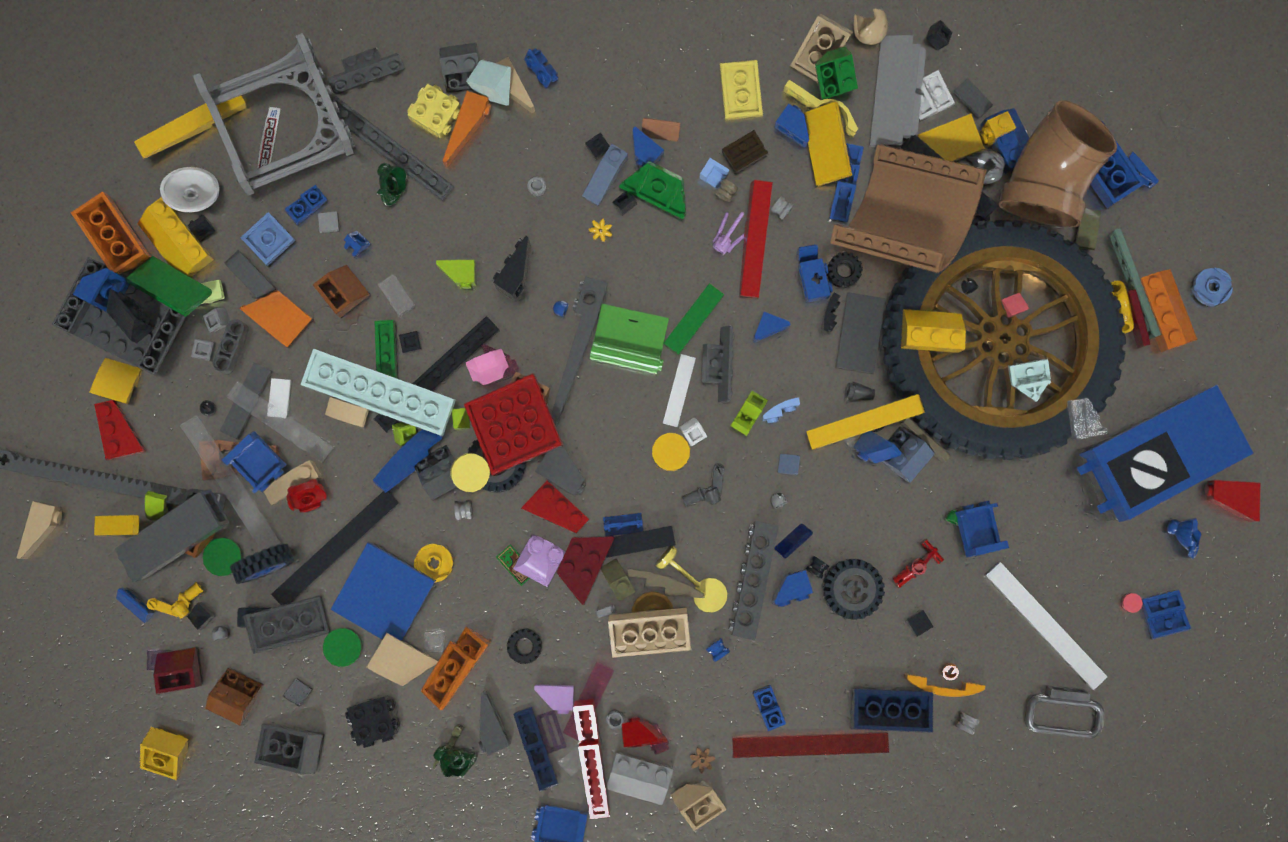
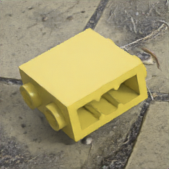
(434, 110)

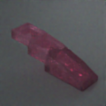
(593, 690)

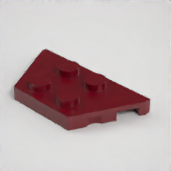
(583, 563)

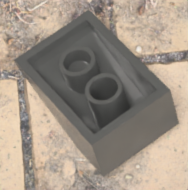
(288, 749)

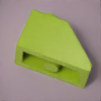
(459, 271)

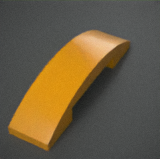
(966, 689)

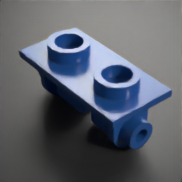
(536, 61)
(623, 524)

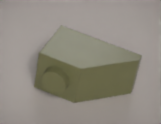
(617, 579)

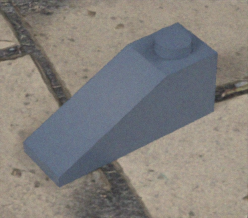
(605, 174)

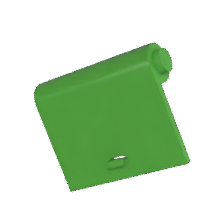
(629, 339)

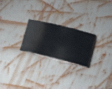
(828, 317)

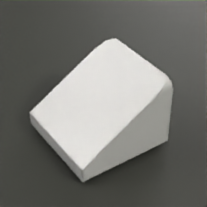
(693, 431)

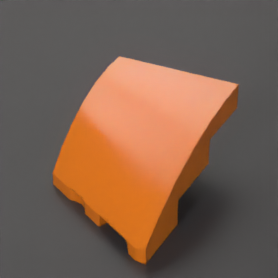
(277, 316)

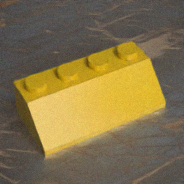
(173, 238)

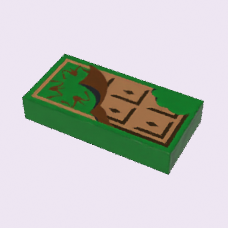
(508, 559)

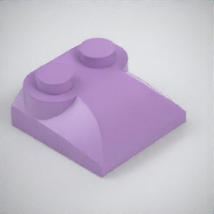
(539, 560)

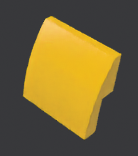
(116, 380)

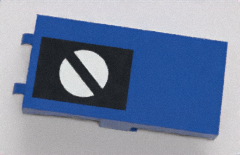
(1166, 454)

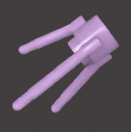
(722, 243)

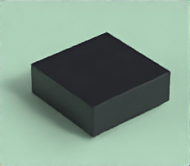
(410, 342)
(919, 623)

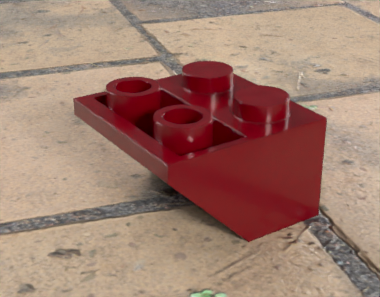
(177, 670)

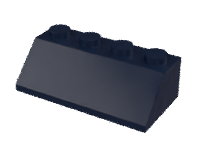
(892, 710)

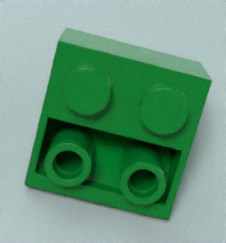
(836, 73)

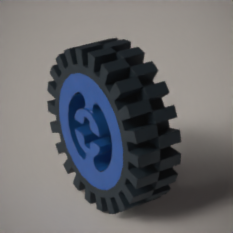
(261, 563)

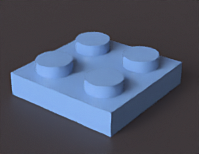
(267, 239)

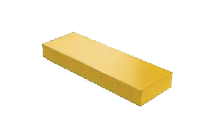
(116, 525)

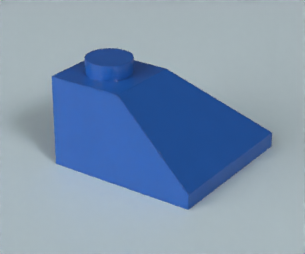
(96, 287)

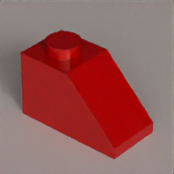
(640, 733)

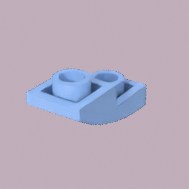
(776, 412)

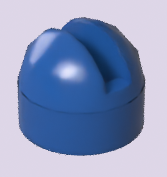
(560, 308)

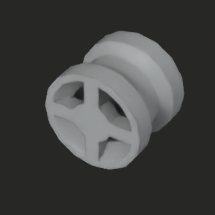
(782, 207)
(463, 509)
(967, 723)

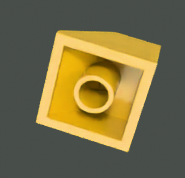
(163, 753)

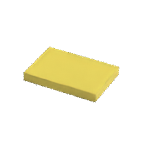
(741, 89)

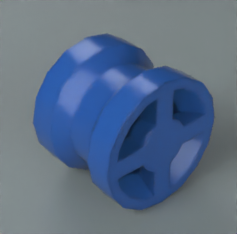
(717, 650)

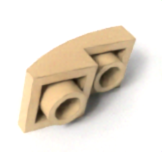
(346, 412)

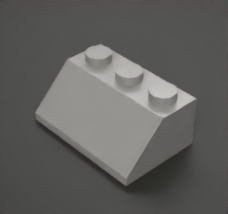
(639, 777)

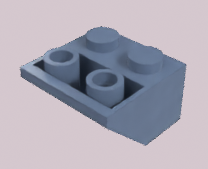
(913, 457)

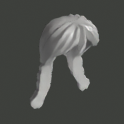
(991, 161)

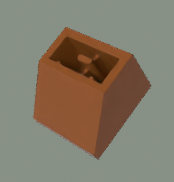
(341, 290)
(233, 696)

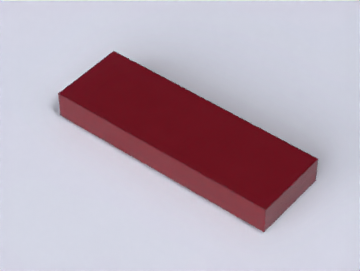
(1140, 331)

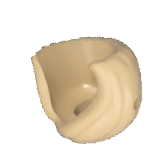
(871, 30)

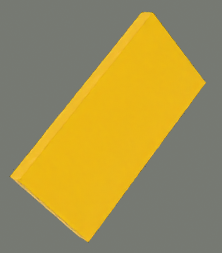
(827, 144)

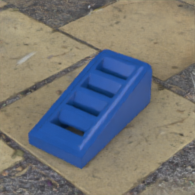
(1147, 176)

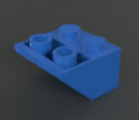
(792, 587)

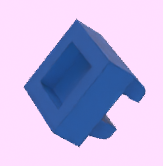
(357, 242)

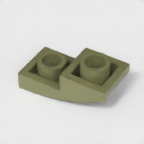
(1088, 229)

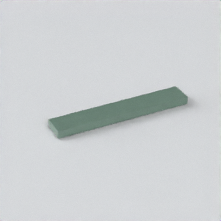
(1133, 280)

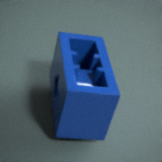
(811, 290)

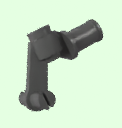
(711, 493)

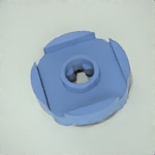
(1223, 285)

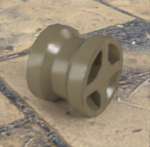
(726, 190)

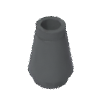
(857, 391)

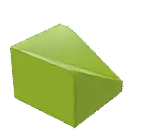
(460, 419)
(403, 432)

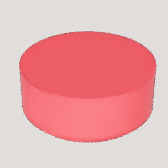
(1131, 602)

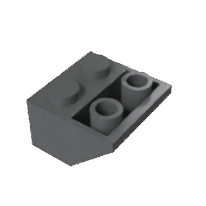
(458, 64)
(435, 472)

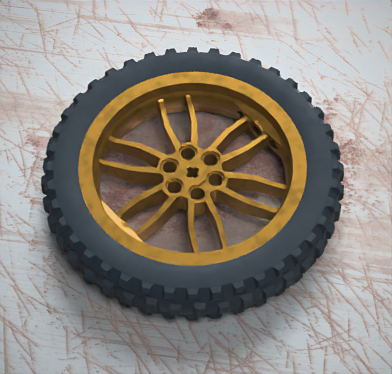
(1004, 430)

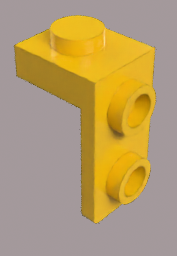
(996, 128)

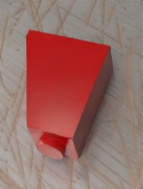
(1236, 497)

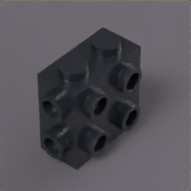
(372, 721)

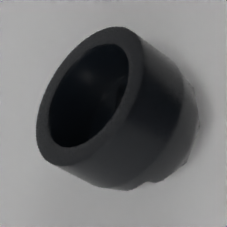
(969, 286)
(211, 405)

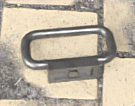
(1070, 697)

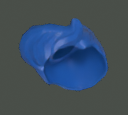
(1186, 534)

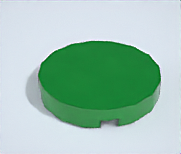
(220, 555)
(342, 647)

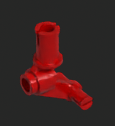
(919, 565)

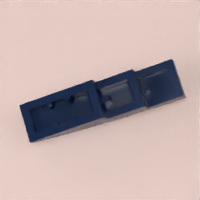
(535, 749)

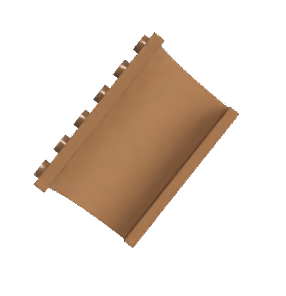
(914, 209)

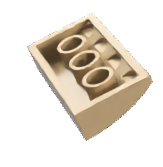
(649, 632)

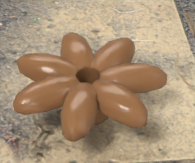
(697, 758)

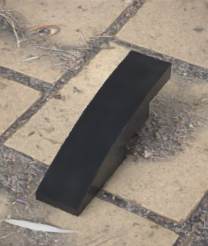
(642, 541)

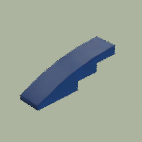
(846, 187)
(403, 461)

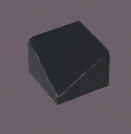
(939, 35)
(200, 616)

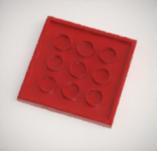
(513, 424)

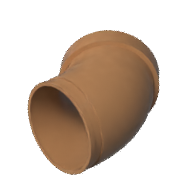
(1058, 167)

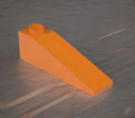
(470, 117)

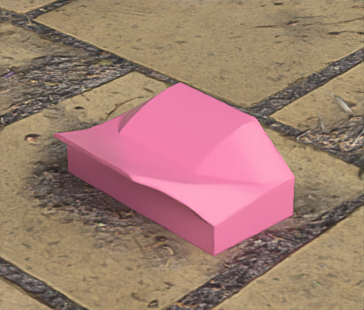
(488, 367)

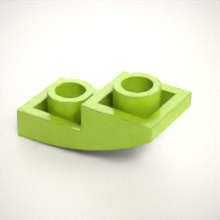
(155, 505)

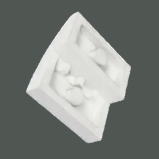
(934, 95)

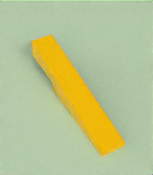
(185, 127)
(865, 422)

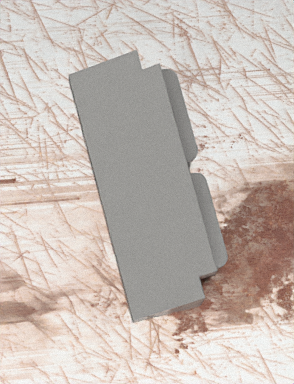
(895, 98)

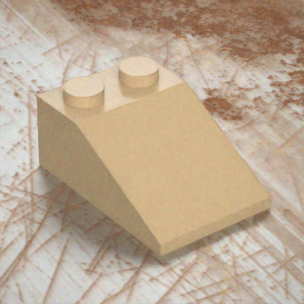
(822, 37)

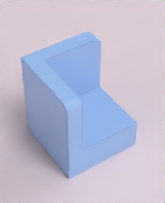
(714, 173)

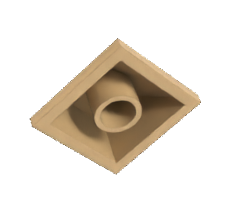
(698, 804)

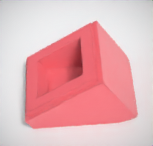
(1014, 305)

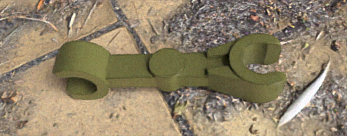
(455, 735)

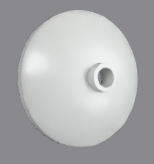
(189, 189)

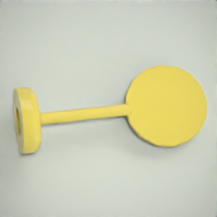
(714, 590)

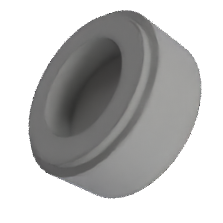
(536, 186)

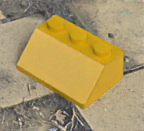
(933, 331)

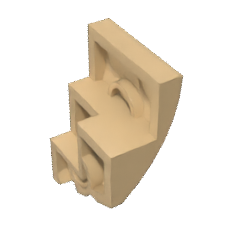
(399, 661)

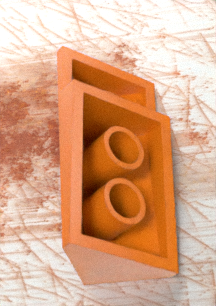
(454, 667)

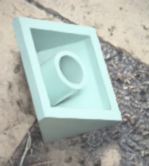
(491, 81)

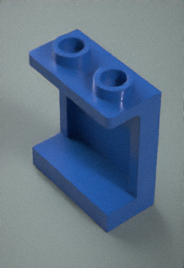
(255, 462)
(979, 529)
(559, 824)

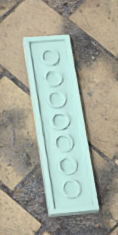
(378, 392)

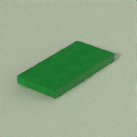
(169, 286)

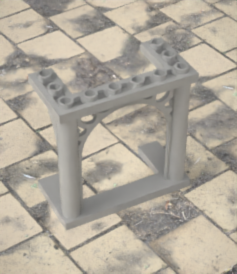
(298, 60)

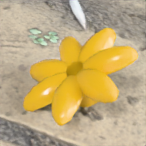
(600, 229)

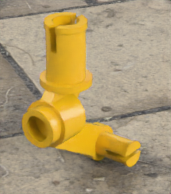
(181, 606)

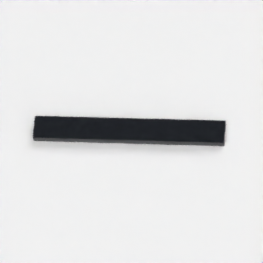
(449, 363)
(335, 548)

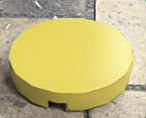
(470, 472)

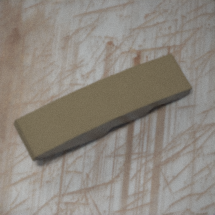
(672, 586)

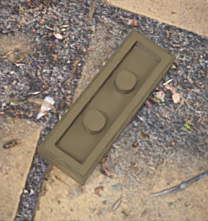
(913, 428)

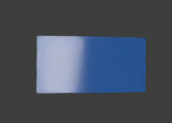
(306, 205)
(769, 708)

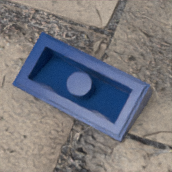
(134, 604)

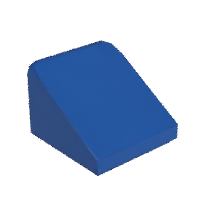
(807, 253)

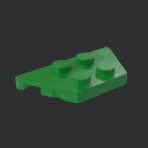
(658, 188)

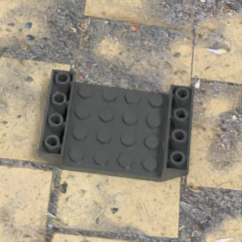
(102, 331)

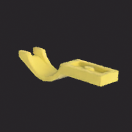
(812, 102)

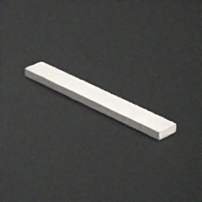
(1046, 626)

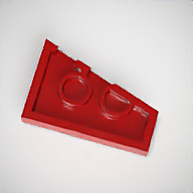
(115, 432)
(556, 508)

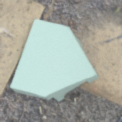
(1030, 377)

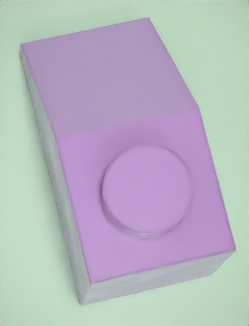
(557, 696)

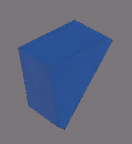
(770, 325)

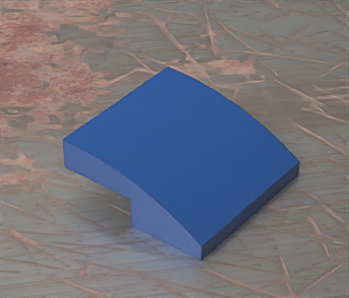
(1165, 614)

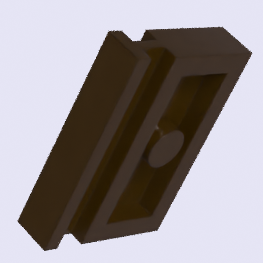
(745, 151)

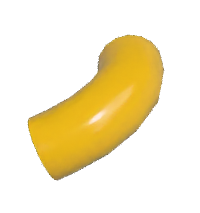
(1122, 295)

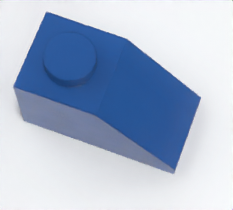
(793, 124)
(645, 148)
(875, 448)

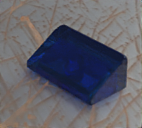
(793, 541)

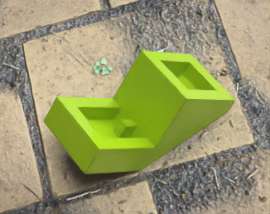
(749, 413)

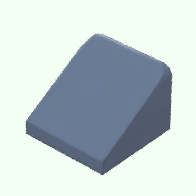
(788, 464)

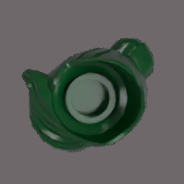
(392, 183)
(454, 761)

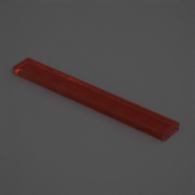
(810, 745)

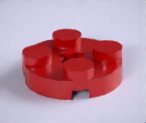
(311, 490)

